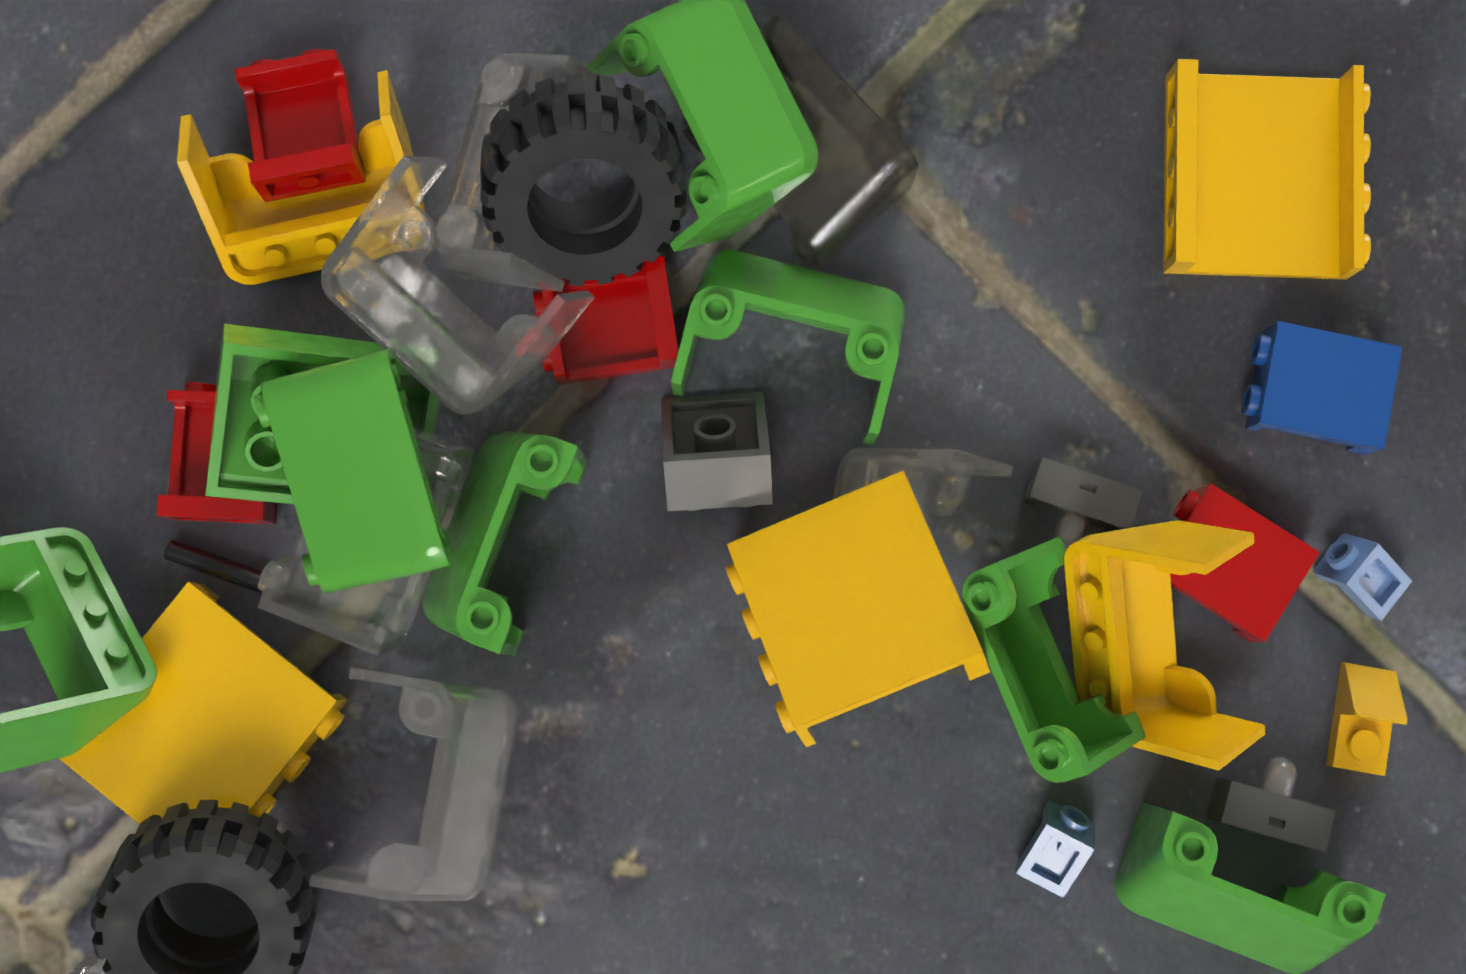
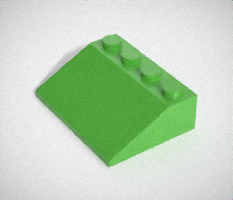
(245, 454)

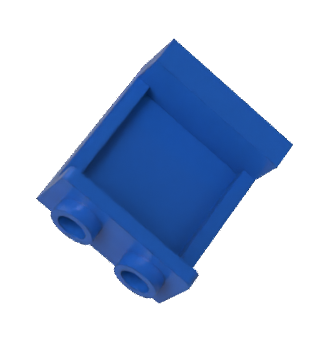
(1322, 386)

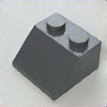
(716, 451)

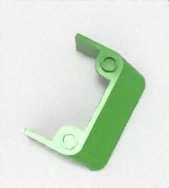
(733, 104)
(743, 281)
(81, 637)

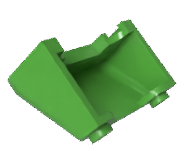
(502, 471)
(355, 472)
(1057, 729)
(1171, 882)

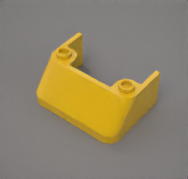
(291, 234)
(1127, 636)

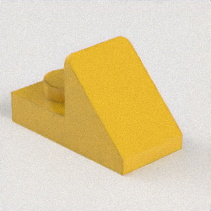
(1363, 717)

